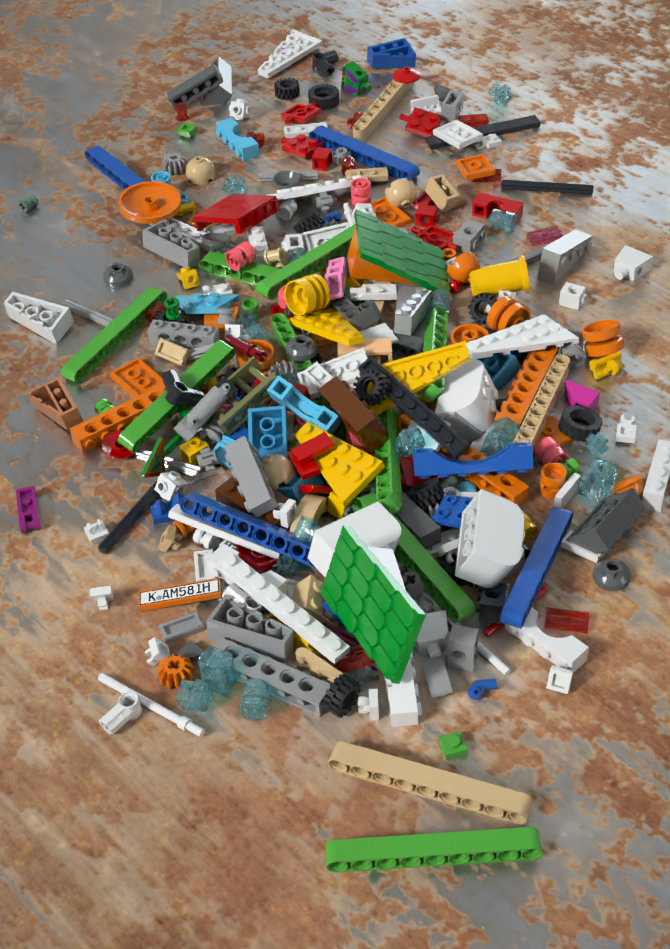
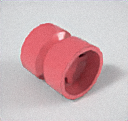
(360, 191)
(240, 256)
(549, 451)

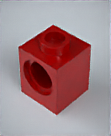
(322, 159)
(426, 215)

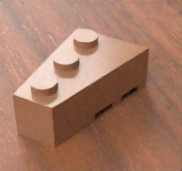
(56, 403)

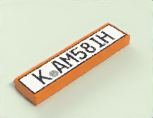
(180, 594)

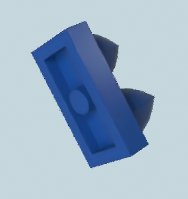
(160, 509)

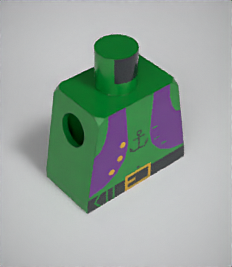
(355, 79)

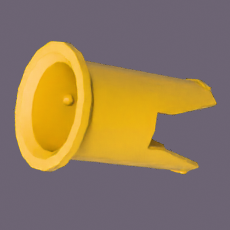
(504, 276)

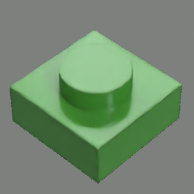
(187, 129)
(453, 745)

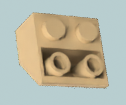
(444, 193)
(309, 598)

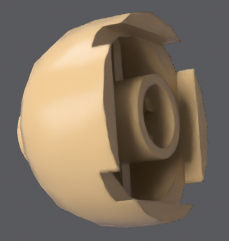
(200, 170)
(401, 193)
(278, 469)

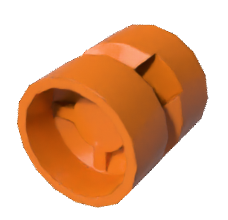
(552, 479)

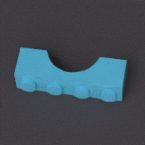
(244, 147)
(317, 415)

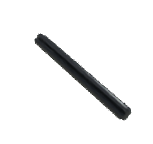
(547, 186)
(128, 520)

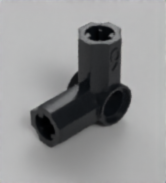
(324, 61)
(178, 391)

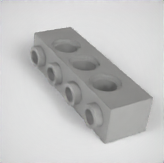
(182, 334)

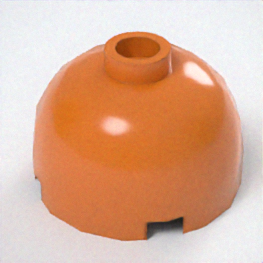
(463, 266)

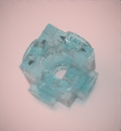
(500, 94)
(235, 186)
(256, 332)
(409, 440)
(194, 696)

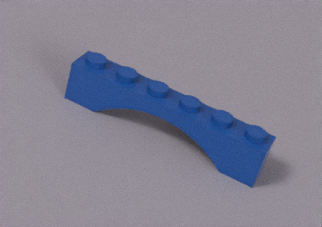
(513, 457)

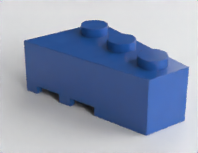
(391, 55)

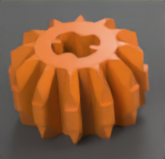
(174, 670)

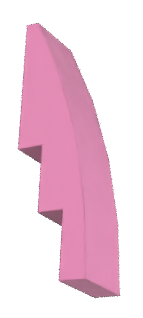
(336, 277)

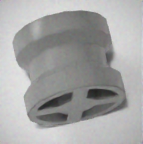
(225, 315)

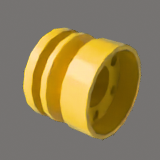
(307, 294)

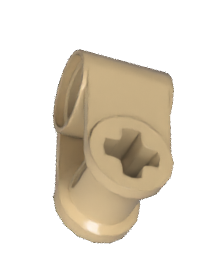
(276, 258)

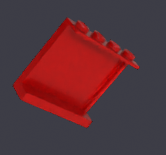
(238, 209)

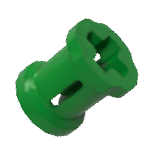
(172, 308)

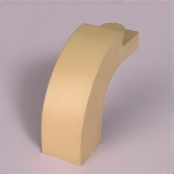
(310, 506)

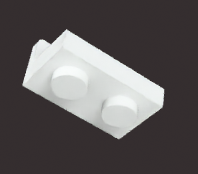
(427, 103)

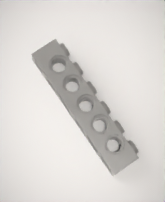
(286, 682)

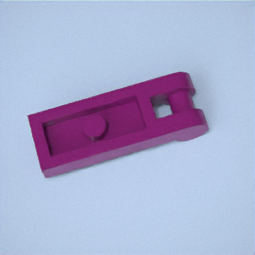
(28, 508)

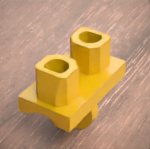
(607, 365)

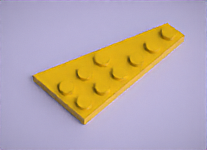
(330, 325)
(422, 370)
(343, 467)

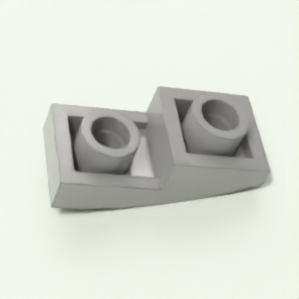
(437, 677)

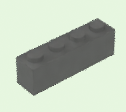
(195, 86)
(418, 523)

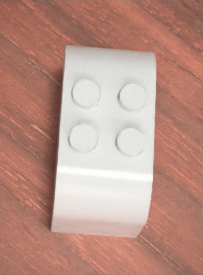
(470, 394)
(371, 524)
(489, 539)

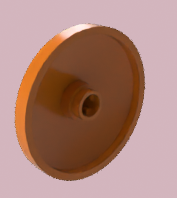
(149, 202)

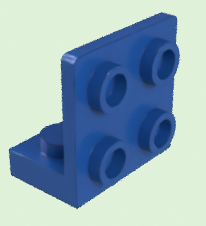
(450, 510)

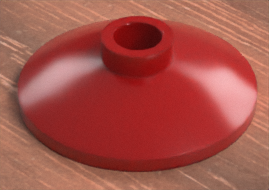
(406, 75)
(114, 449)

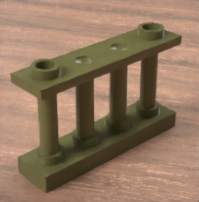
(254, 399)

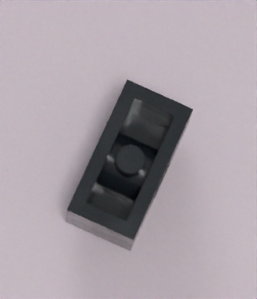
(491, 603)

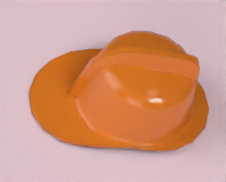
(633, 481)

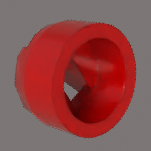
(455, 286)

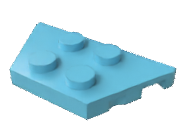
(206, 304)

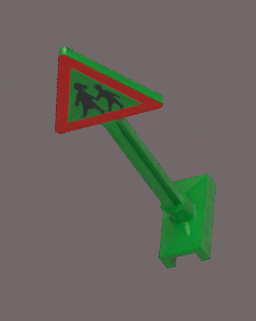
(156, 463)

